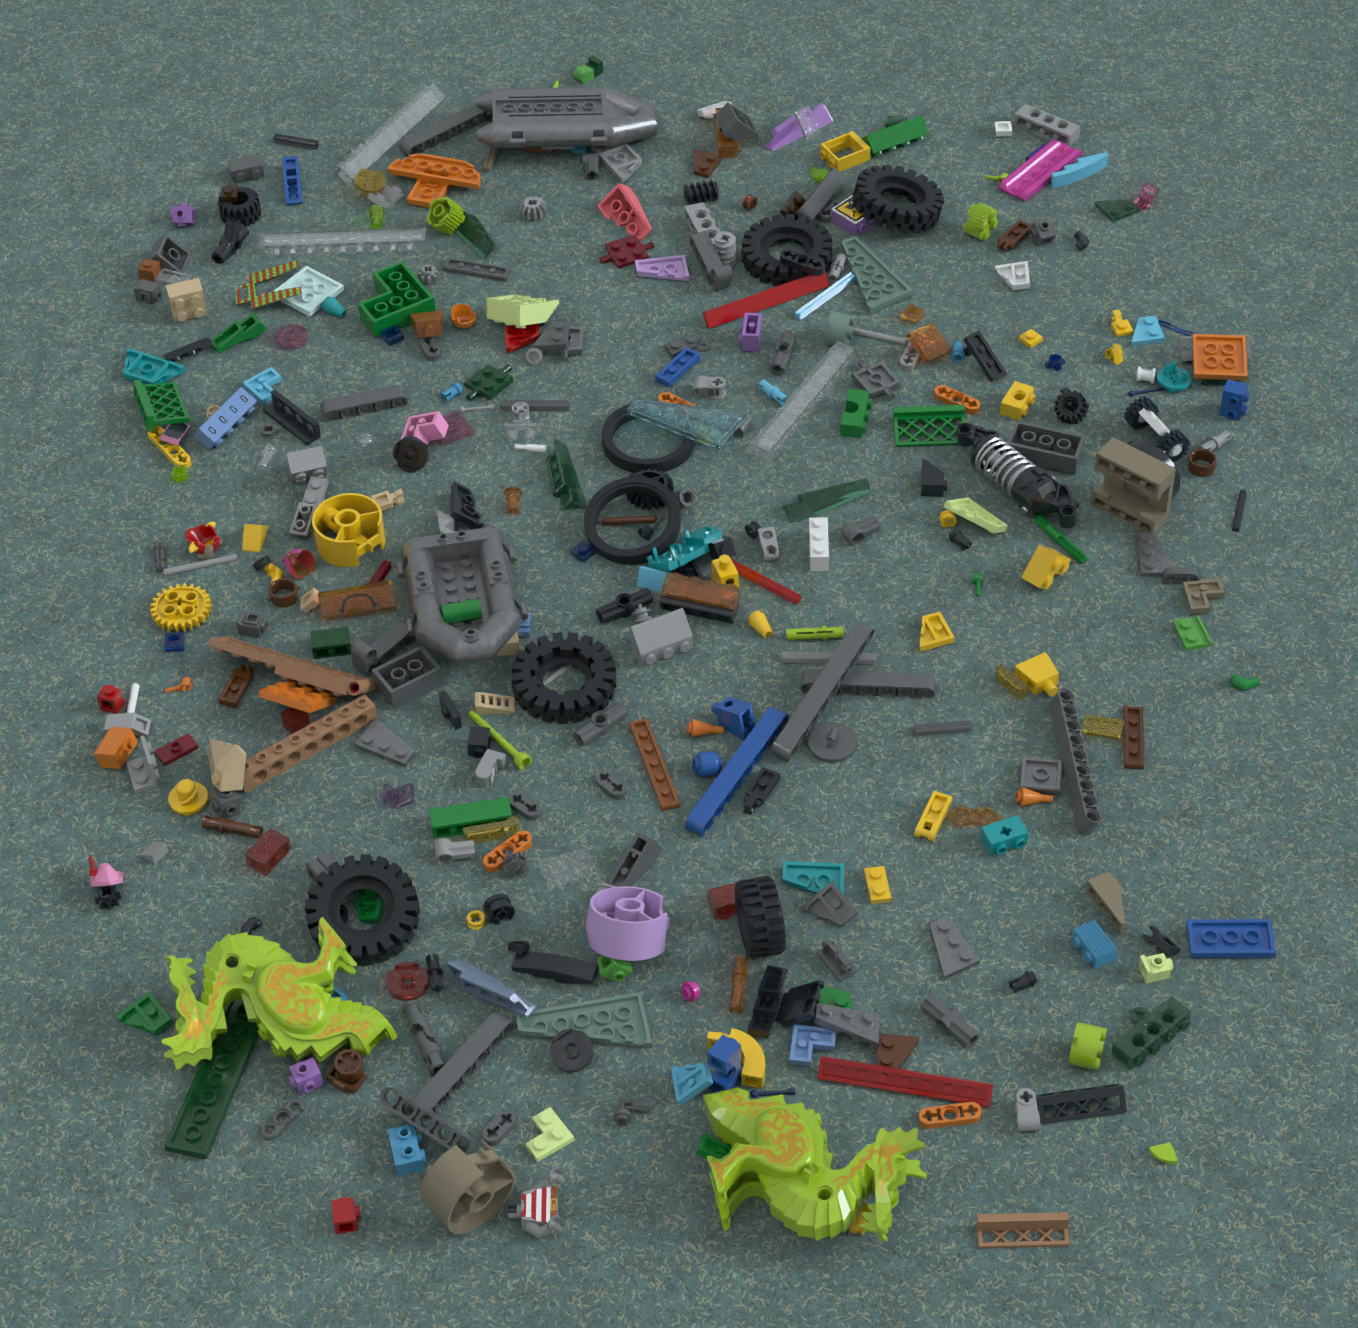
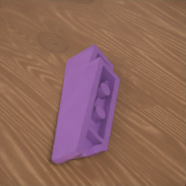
(790, 130)

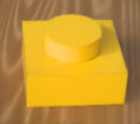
(1030, 338)

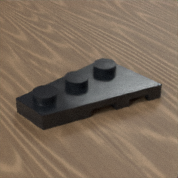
(463, 505)

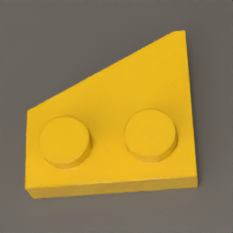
(934, 632)

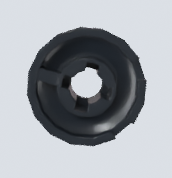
(498, 908)

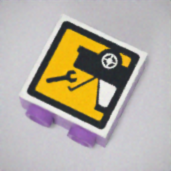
(848, 217)

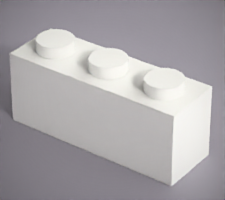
(819, 544)

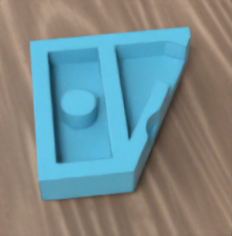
(690, 1080)

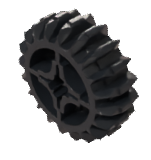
(645, 499)

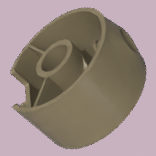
(467, 1188)

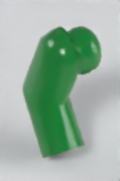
(1242, 683)

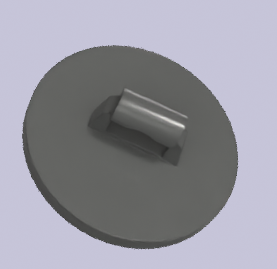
(832, 742)

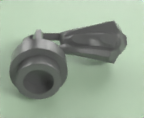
(623, 1116)

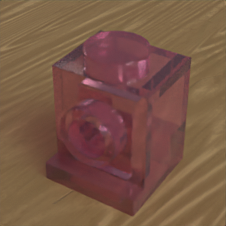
(1144, 200)

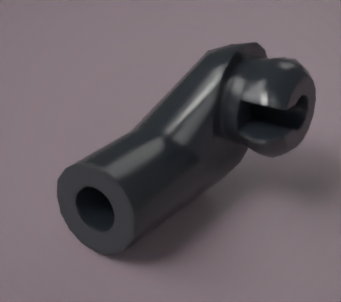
(1083, 240)
(251, 923)

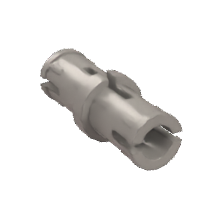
(838, 263)
(1216, 441)

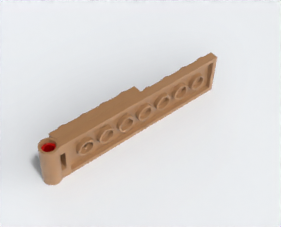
(298, 669)

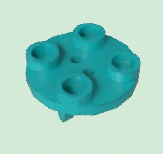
(1173, 378)

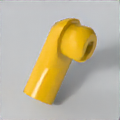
(273, 571)

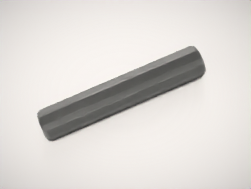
(941, 728)

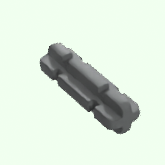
(159, 556)

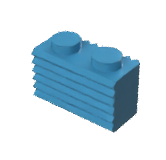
(1094, 944)

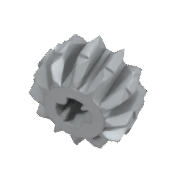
(532, 208)

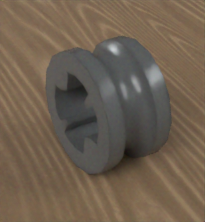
(268, 427)

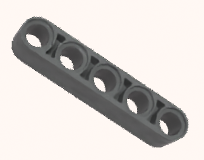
(821, 194)
(363, 402)
(417, 1116)

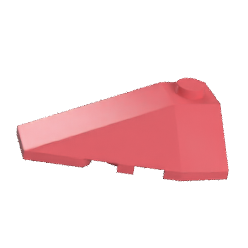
(626, 210)

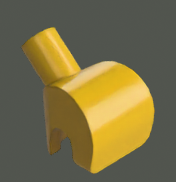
(1116, 353)

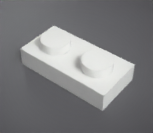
(707, 112)

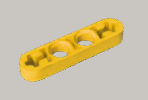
(168, 448)

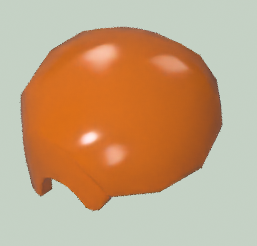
(464, 314)

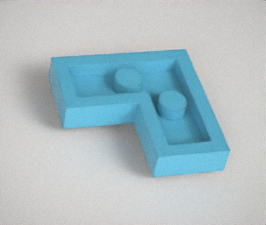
(260, 385)

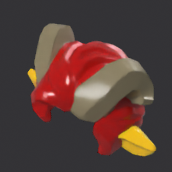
(203, 540)

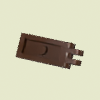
(1014, 235)
(236, 686)

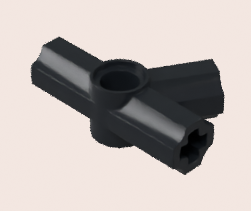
(230, 241)

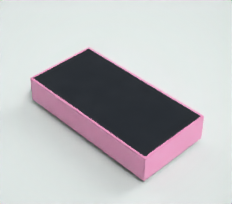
(174, 433)

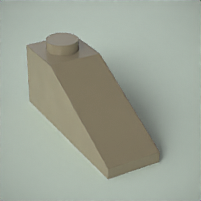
(1107, 895)

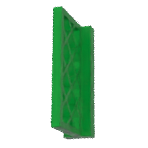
(147, 406)
(928, 415)

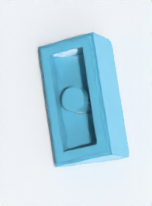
(651, 578)

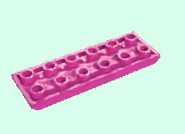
(1037, 170)

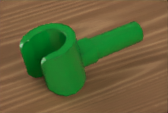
(977, 578)

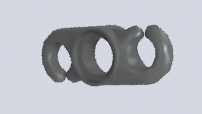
(281, 1127)

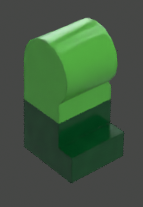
(589, 70)

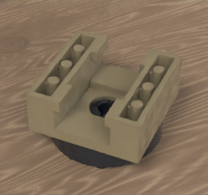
(1136, 483)

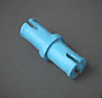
(772, 392)

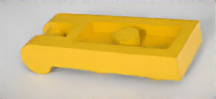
(933, 815)

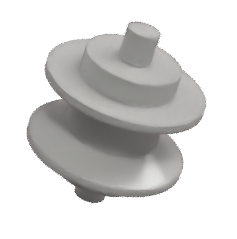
(641, 613)

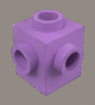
(188, 216)
(305, 1076)

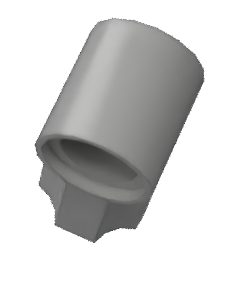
(449, 851)

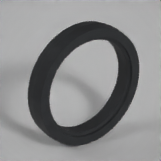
(634, 464)
(625, 486)

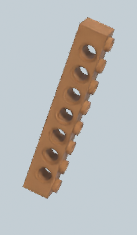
(308, 742)

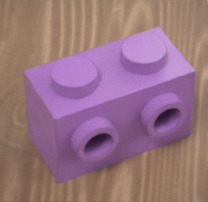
(751, 332)

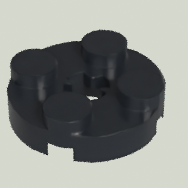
(419, 449)
(570, 1062)

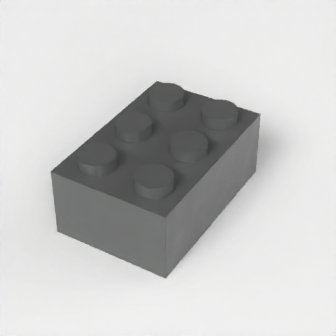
(407, 676)

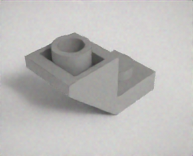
(388, 197)
(446, 523)
(138, 723)

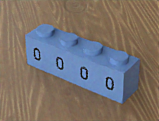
(225, 418)

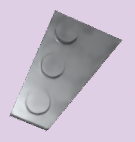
(385, 744)
(951, 947)
(853, 1022)

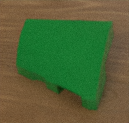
(369, 909)

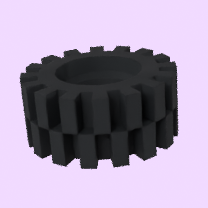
(1071, 397)

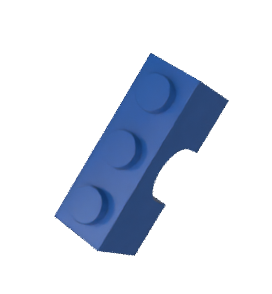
(726, 1059)

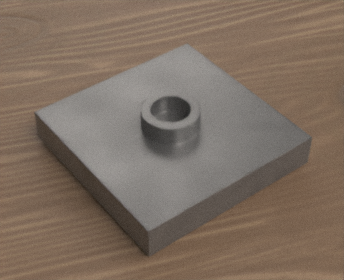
(1041, 775)

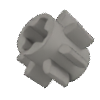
(428, 274)

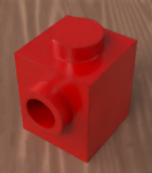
(345, 1215)

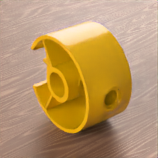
(357, 525)

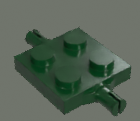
(488, 382)

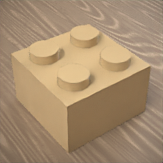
(186, 300)

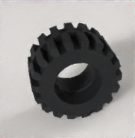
(246, 208)

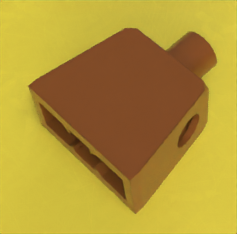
(427, 324)

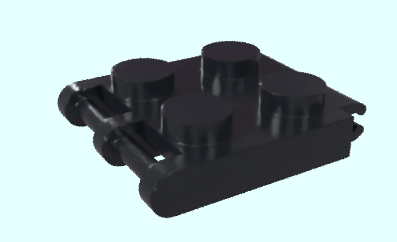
(799, 1004)

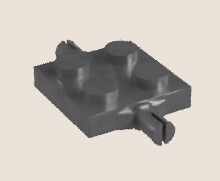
(575, 343)
(876, 379)

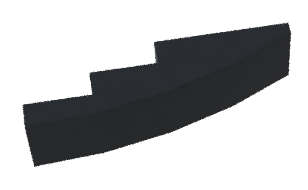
(559, 967)
(767, 1001)

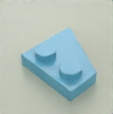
(1147, 331)

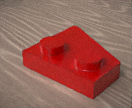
(520, 337)

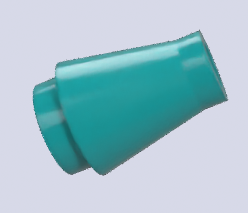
(333, 307)

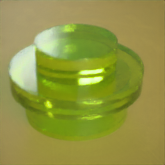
(179, 474)

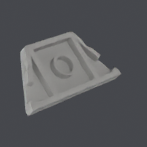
(619, 160)

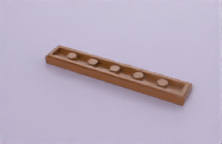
(654, 764)

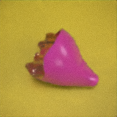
(299, 563)

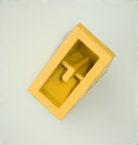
(254, 537)

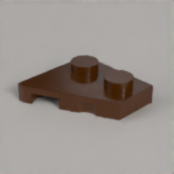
(705, 162)

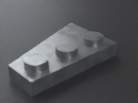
(1151, 555)

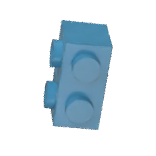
(405, 1149)

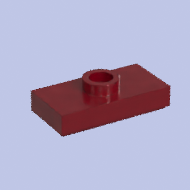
(176, 749)

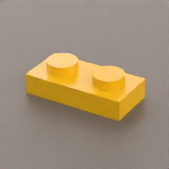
(877, 884)

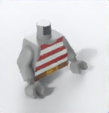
(540, 1207)

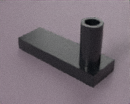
(984, 356)

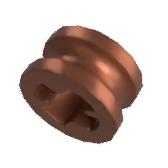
(749, 202)

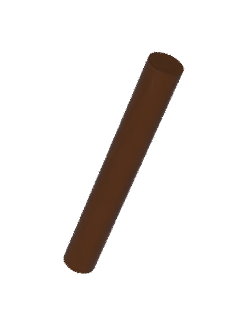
(629, 520)

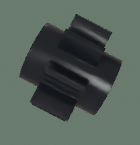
(107, 897)

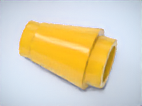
(760, 624)

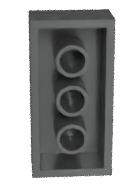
(1048, 446)

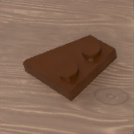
(894, 1049)

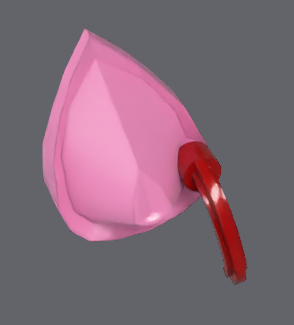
(104, 875)

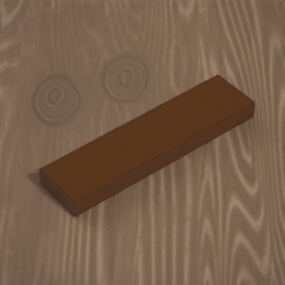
(1133, 737)

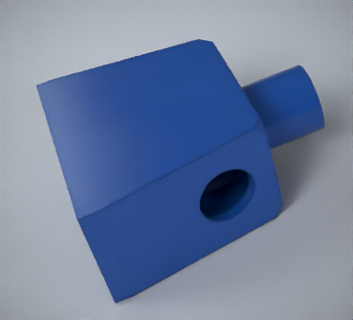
(734, 715)

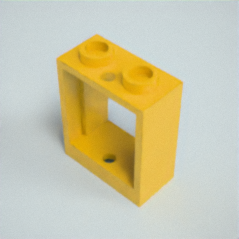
(852, 140)

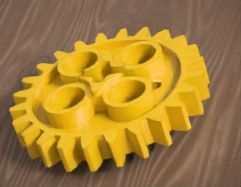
(180, 607)

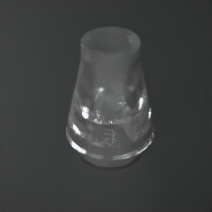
(267, 457)

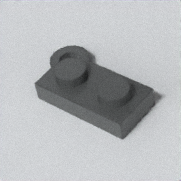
(691, 341)

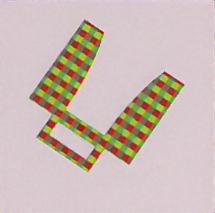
(264, 299)

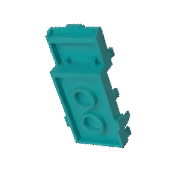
(693, 546)

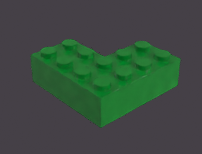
(399, 297)

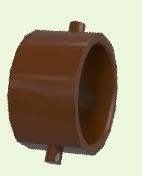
(1202, 454)
(281, 584)

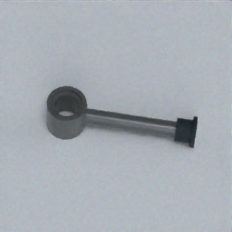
(689, 497)

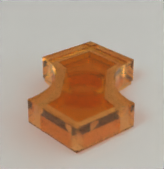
(963, 816)

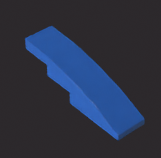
(292, 180)

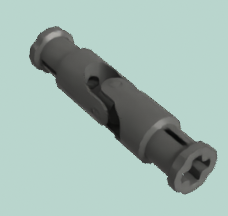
(425, 1039)

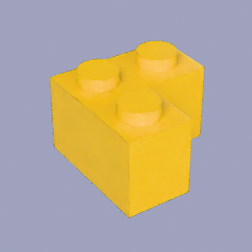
(1044, 565)

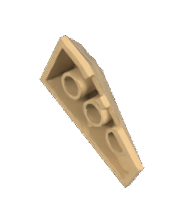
(226, 765)

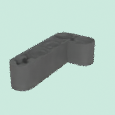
(717, 274)
(367, 657)

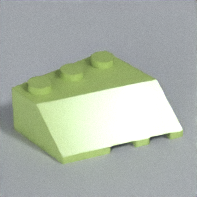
(520, 310)

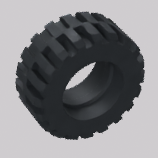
(760, 917)

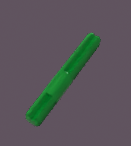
(1060, 538)

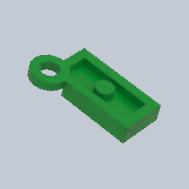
(712, 1147)

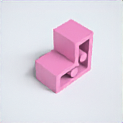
(426, 427)

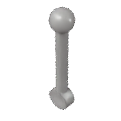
(490, 407)

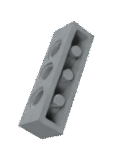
(1046, 125)
(700, 220)

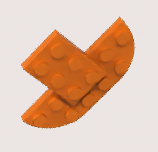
(434, 176)

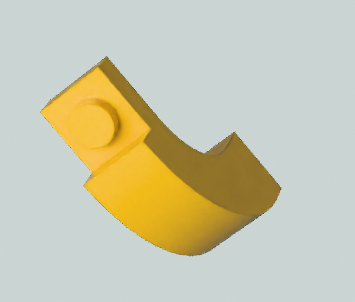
(751, 1055)

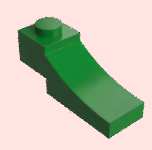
(236, 332)

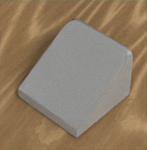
(155, 852)

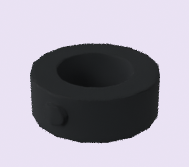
(261, 562)
(518, 946)

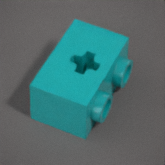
(1004, 835)

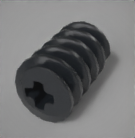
(701, 191)

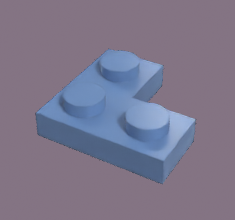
(809, 1038)

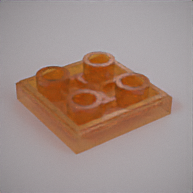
(929, 343)

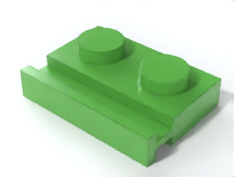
(1192, 633)

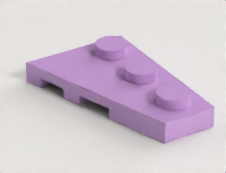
(664, 268)

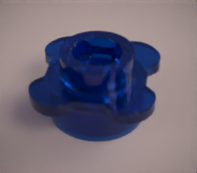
(1055, 361)

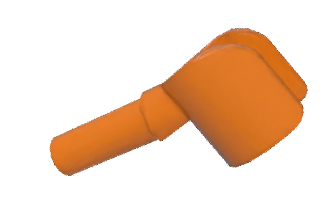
(185, 682)

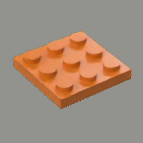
(1219, 357)
(298, 696)

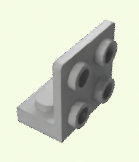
(142, 769)

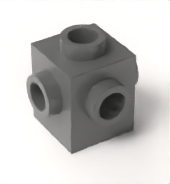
(1042, 232)
(226, 802)

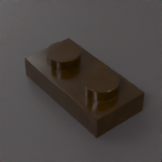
(793, 204)

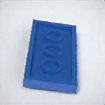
(1230, 938)

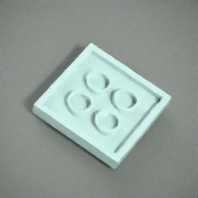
(314, 289)

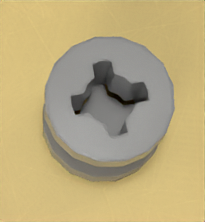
(520, 408)

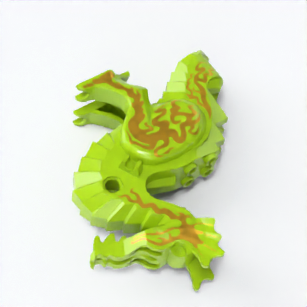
(279, 994)
(784, 1160)

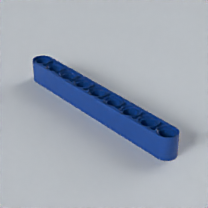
(736, 770)

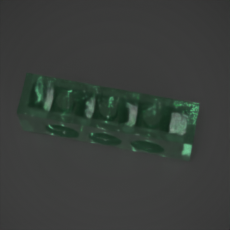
(1151, 1033)

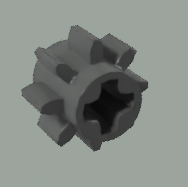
(514, 864)

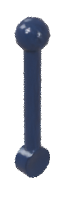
(1159, 388)
(754, 1093)

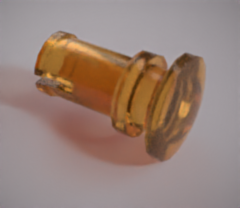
(513, 497)

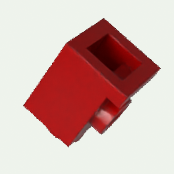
(110, 694)

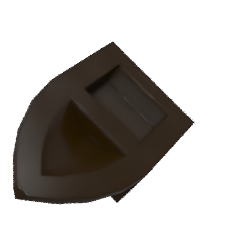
(229, 192)

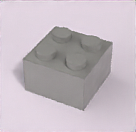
(305, 464)

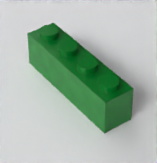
(895, 135)
(452, 819)

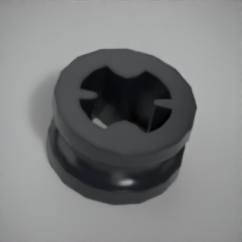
(752, 529)

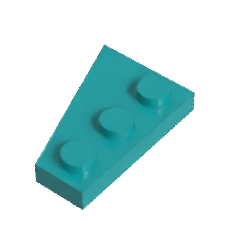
(813, 875)

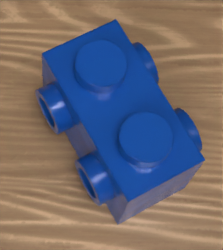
(1234, 400)

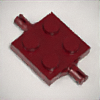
(625, 251)

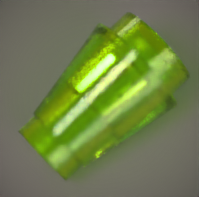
(376, 216)

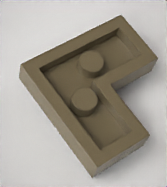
(1199, 592)

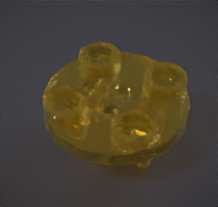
(370, 181)

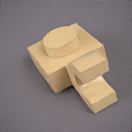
(387, 500)

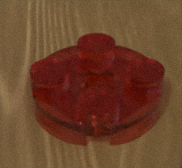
(409, 991)

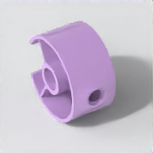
(627, 923)

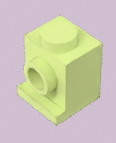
(1155, 967)

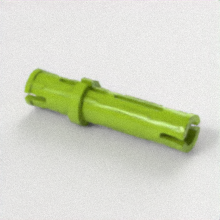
(818, 633)

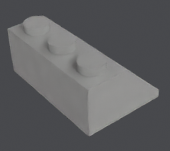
(661, 637)

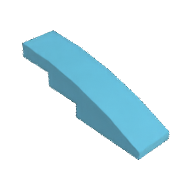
(1081, 169)

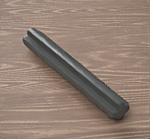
(538, 405)

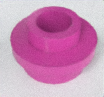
(690, 991)

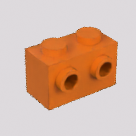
(115, 747)

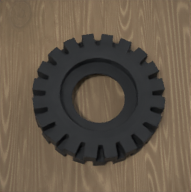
(877, 181)
(763, 235)
(537, 659)
(366, 874)

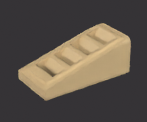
(482, 709)

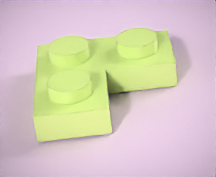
(553, 1136)

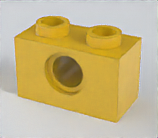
(1017, 400)

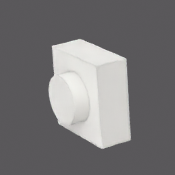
(1003, 128)

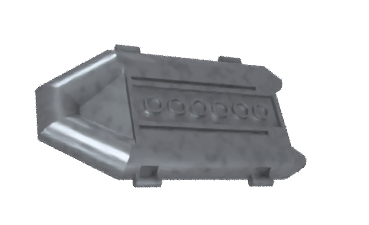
(564, 117)
(460, 569)

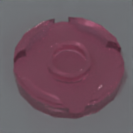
(291, 337)

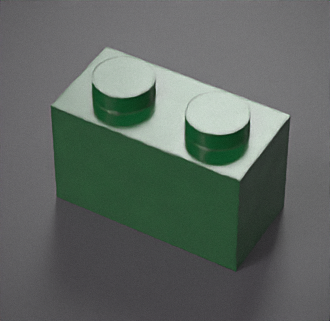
(330, 643)

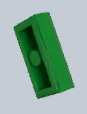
(461, 611)

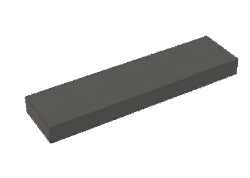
(476, 269)

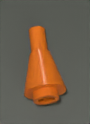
(699, 728)
(1029, 797)

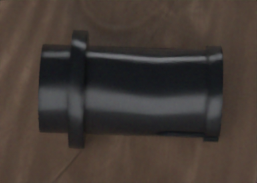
(957, 537)
(1023, 981)

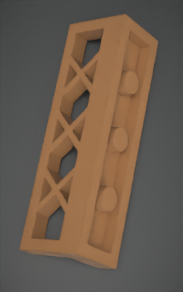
(1023, 1223)

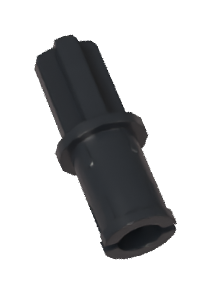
(434, 972)

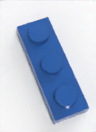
(677, 367)

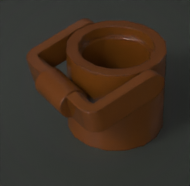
(349, 1071)

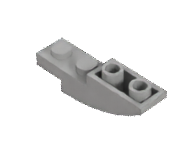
(312, 499)

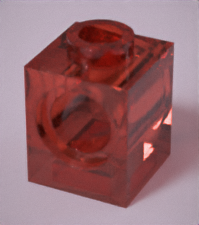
(294, 719)

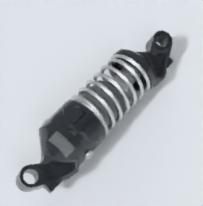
(1019, 477)

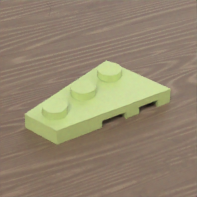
(975, 513)

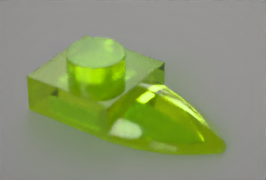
(817, 173)

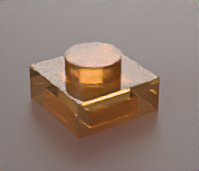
(912, 314)

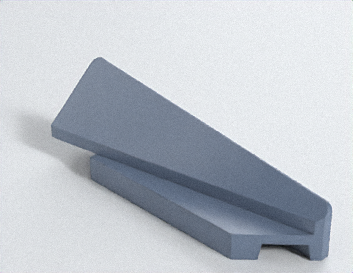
(486, 987)

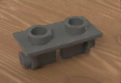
(836, 960)

